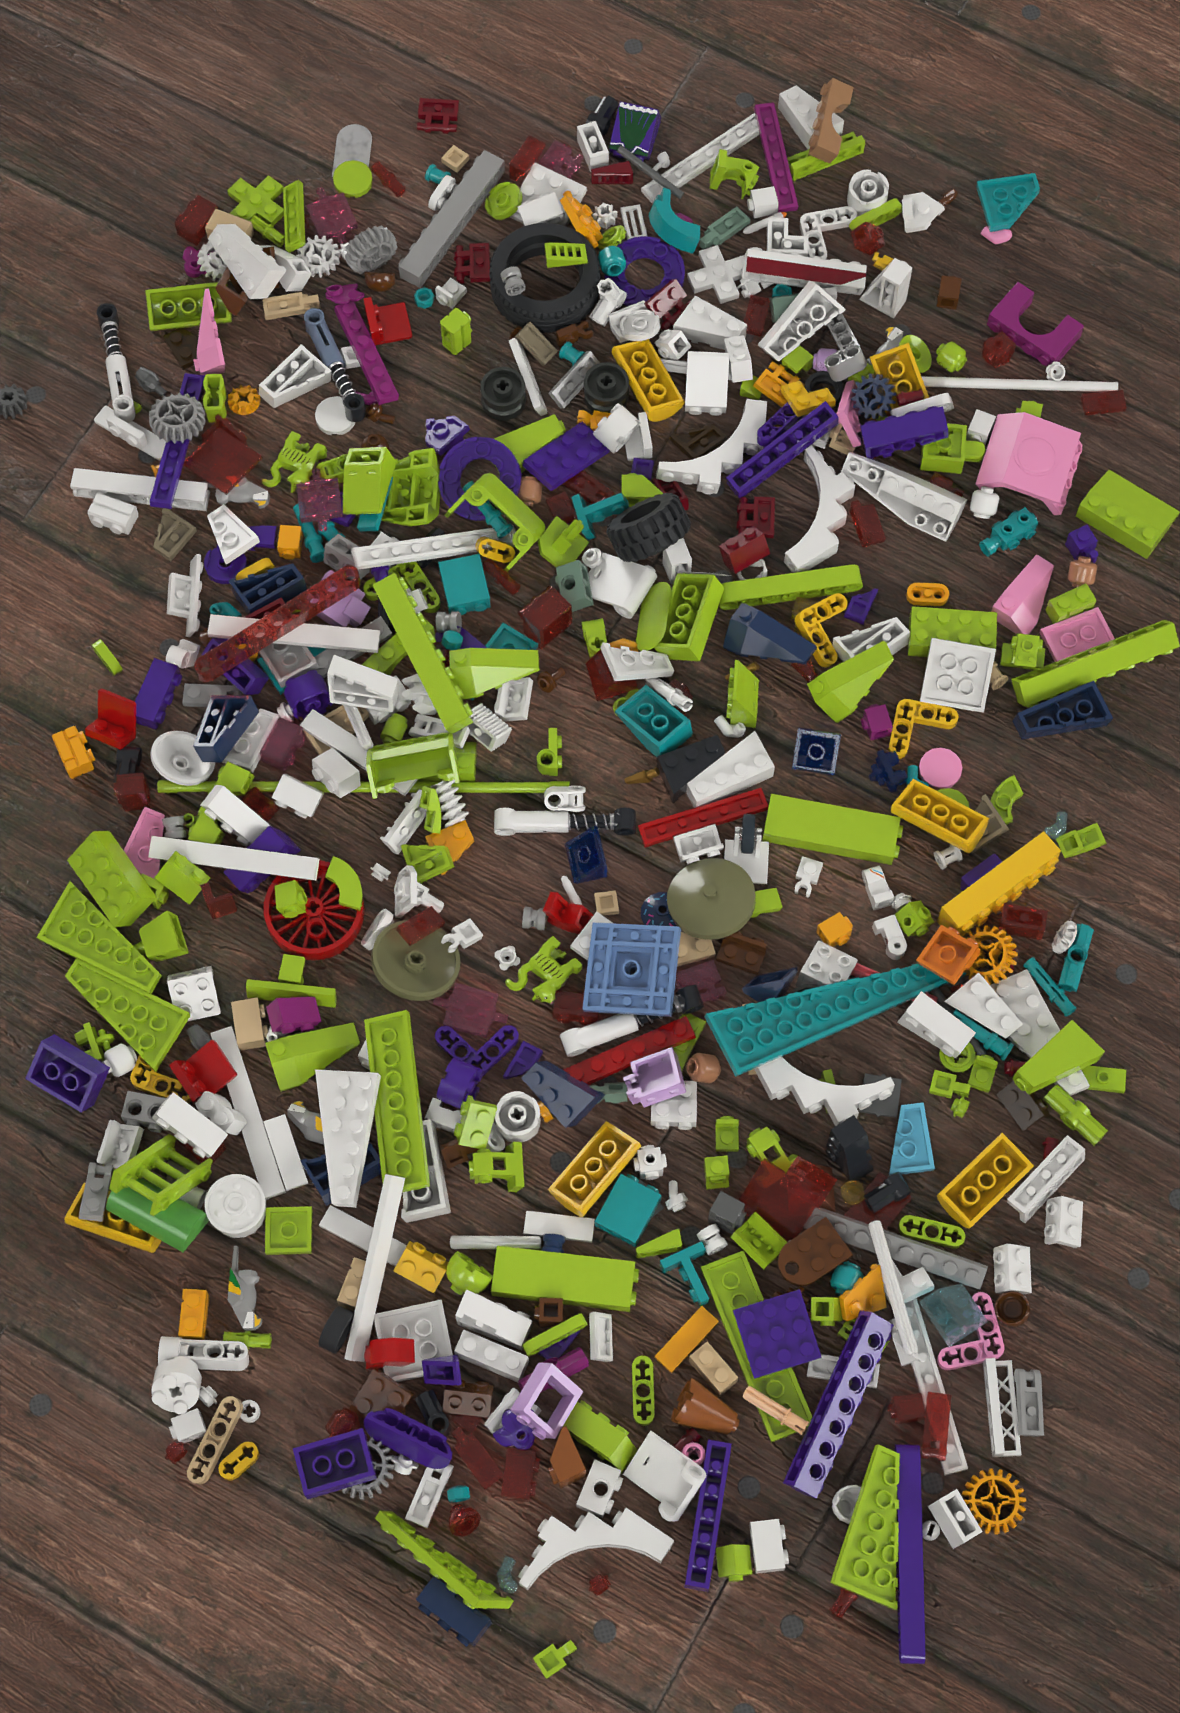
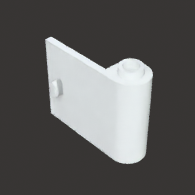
(621, 584)
(666, 1475)

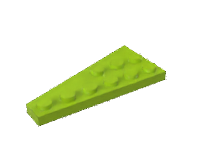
(88, 935)
(137, 1016)

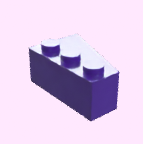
(269, 840)

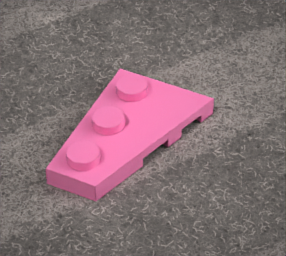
(848, 415)
(138, 845)

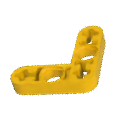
(814, 626)
(915, 716)
(153, 1078)

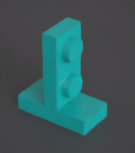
(598, 511)
(687, 1271)

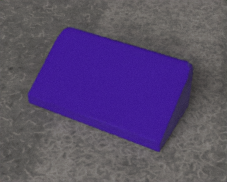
(979, 871)

